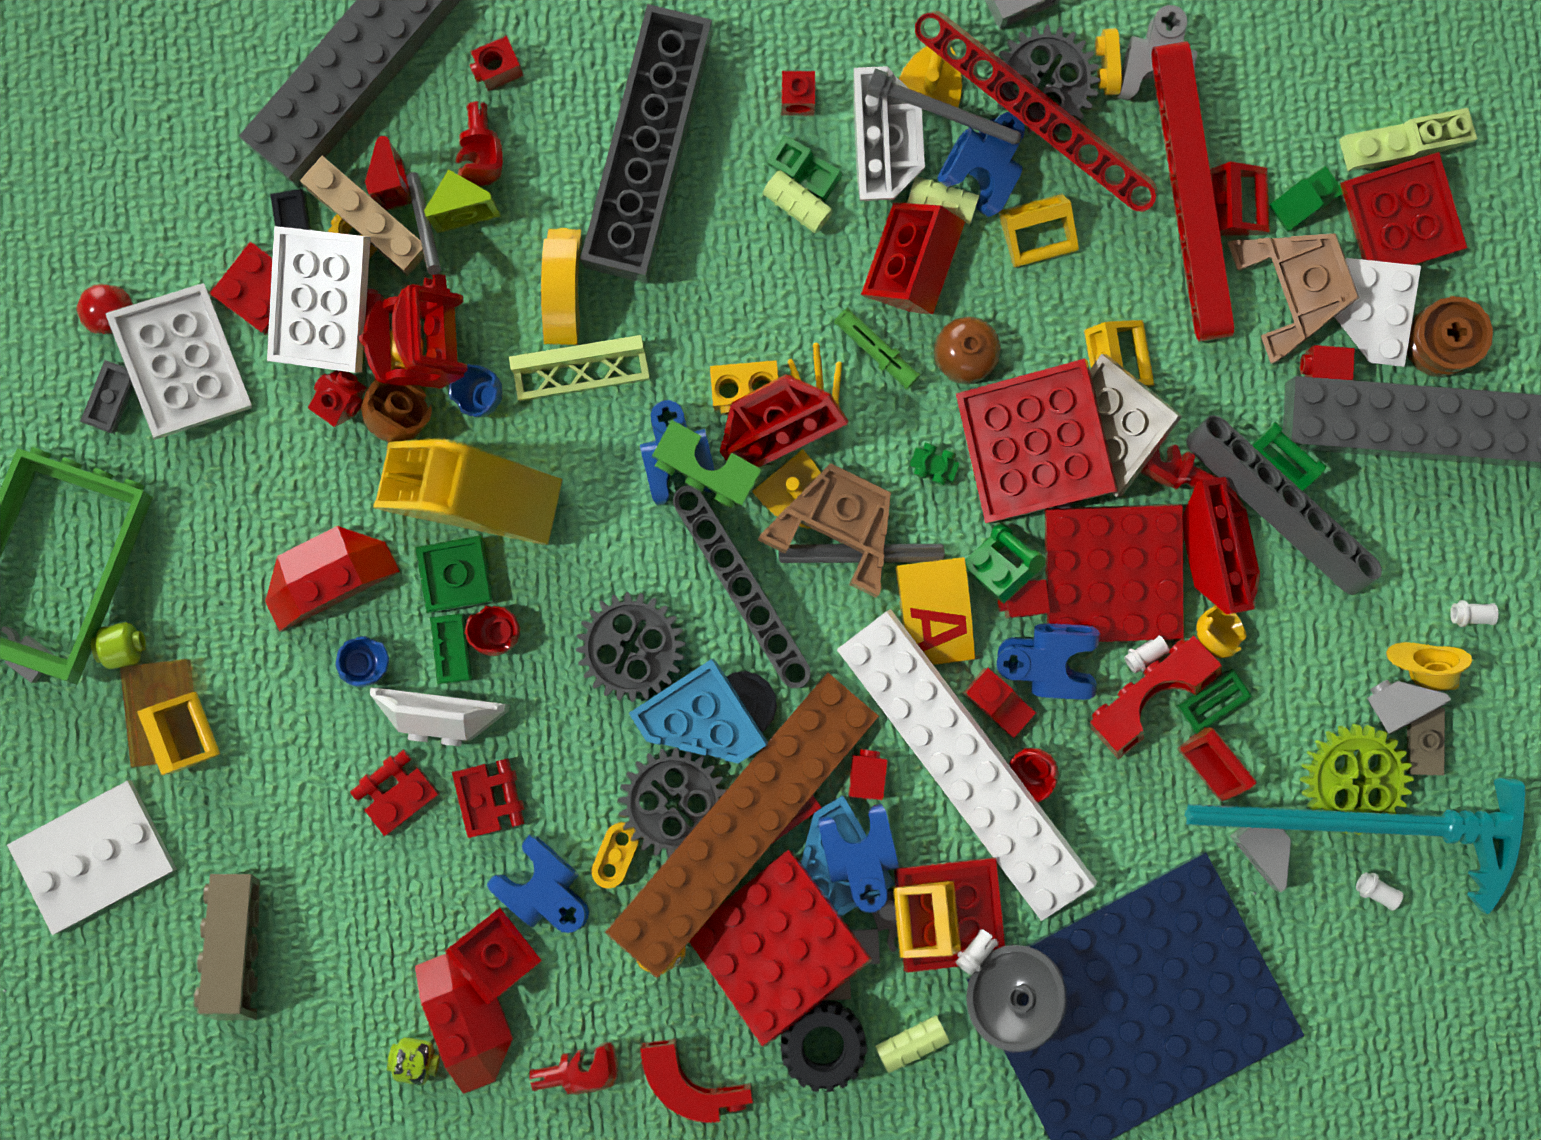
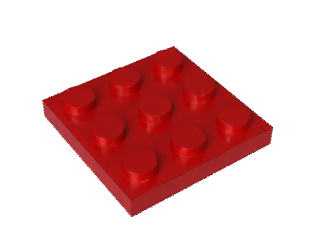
(1404, 212)
(976, 906)

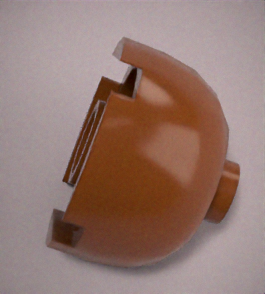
(967, 350)
(395, 411)

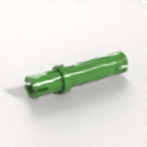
(905, 376)

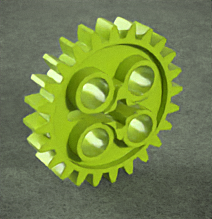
(1386, 776)

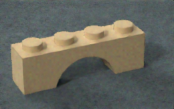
(364, 215)

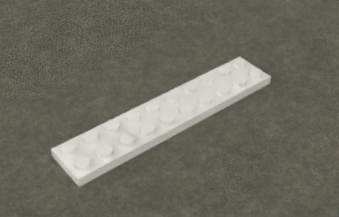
(966, 765)

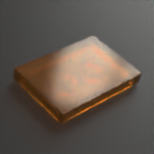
(151, 685)

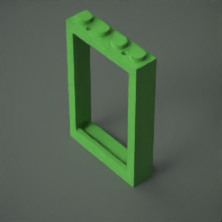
(12, 496)

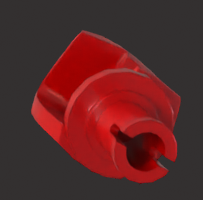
(479, 147)
(1175, 469)
(574, 1078)

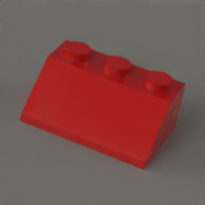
(913, 257)

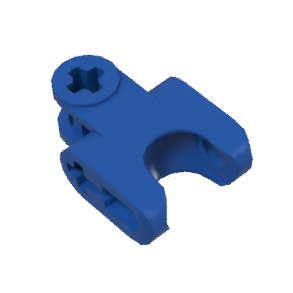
(988, 162)
(657, 478)
(1045, 660)
(861, 861)
(546, 891)

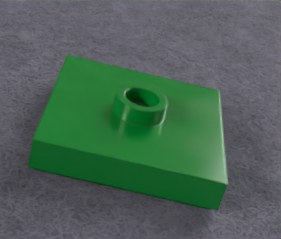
(454, 574)

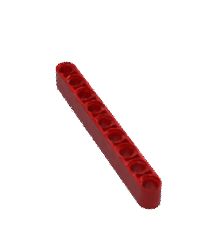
(1020, 108)
(1192, 191)

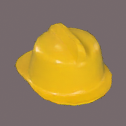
(1429, 665)

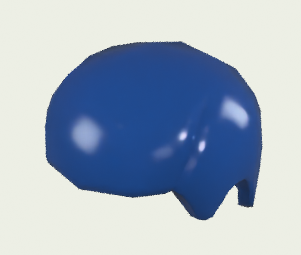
(477, 391)
(362, 661)

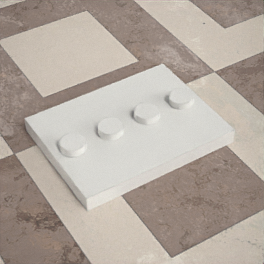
(318, 299)
(178, 361)
(91, 857)

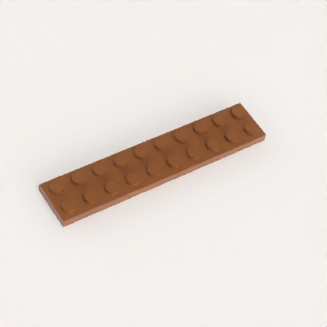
(741, 825)

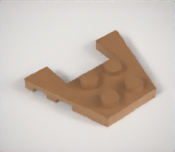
(1312, 280)
(845, 511)

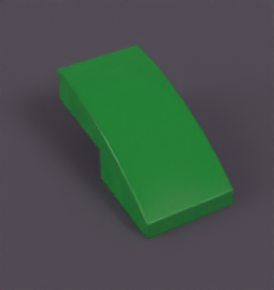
(805, 168)

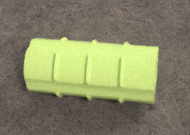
(953, 199)
(797, 201)
(912, 1044)

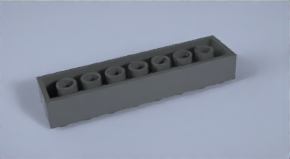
(340, 81)
(647, 144)
(1413, 421)

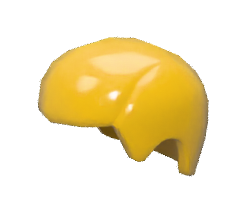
(1220, 632)

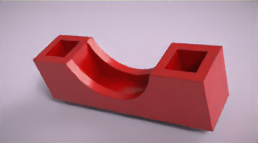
(1186, 669)

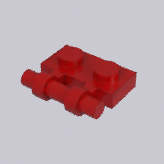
(478, 799)
(400, 801)

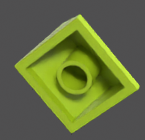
(459, 204)

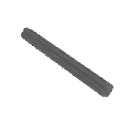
(844, 554)

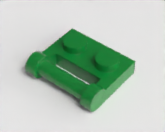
(1275, 435)
(995, 571)

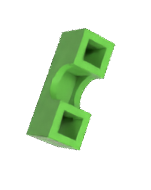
(677, 454)

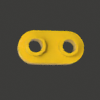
(1109, 49)
(613, 853)

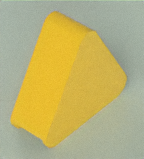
(468, 489)

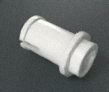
(1465, 613)
(1146, 654)
(1372, 887)
(976, 952)

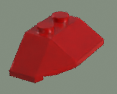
(779, 420)
(1221, 546)
(325, 574)
(466, 1030)

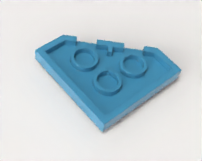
(701, 717)
(815, 860)

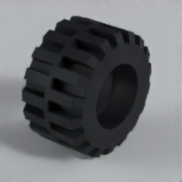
(830, 1074)

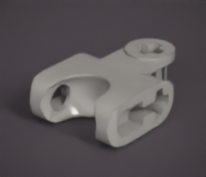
(1138, 60)

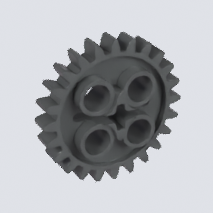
(1070, 95)
(603, 633)
(648, 824)

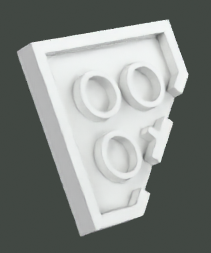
(1384, 312)

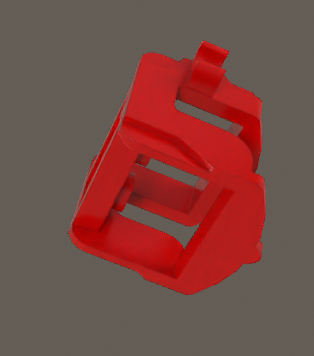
(415, 302)

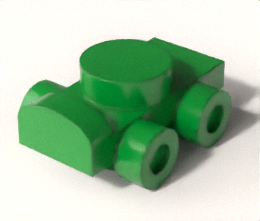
(927, 462)

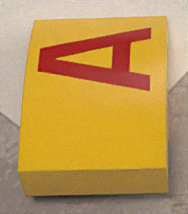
(937, 609)

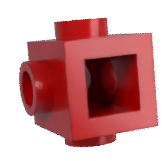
(337, 397)

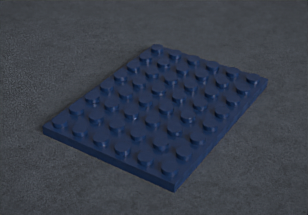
(1156, 1006)

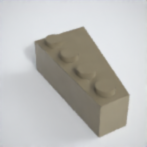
(228, 948)

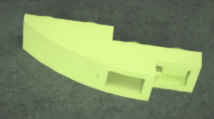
(1408, 140)

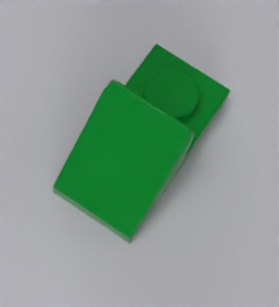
(1306, 198)

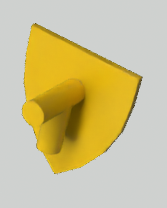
(933, 77)
(787, 484)

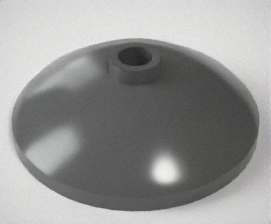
(997, 993)

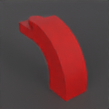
(681, 1094)

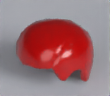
(97, 302)
(493, 630)
(1036, 771)

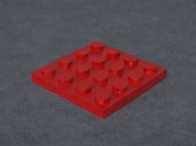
(1036, 441)
(1116, 570)
(778, 948)

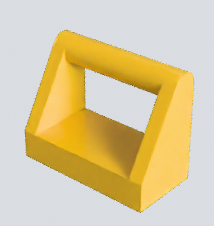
(1036, 213)
(1104, 340)
(161, 738)
(945, 920)

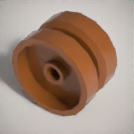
(1449, 337)

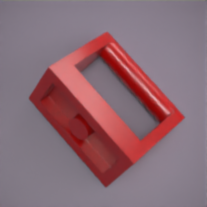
(387, 177)
(1228, 198)
(1216, 764)

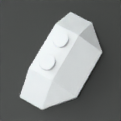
(885, 140)
(437, 715)

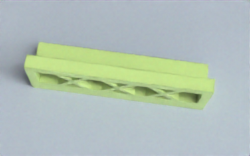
(579, 355)

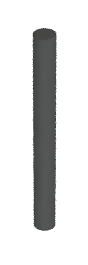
(424, 226)

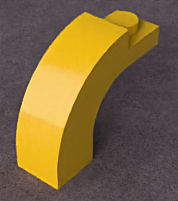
(560, 286)

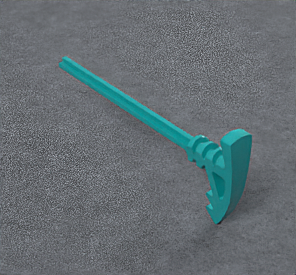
(1452, 827)

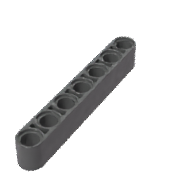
(1284, 505)
(739, 570)

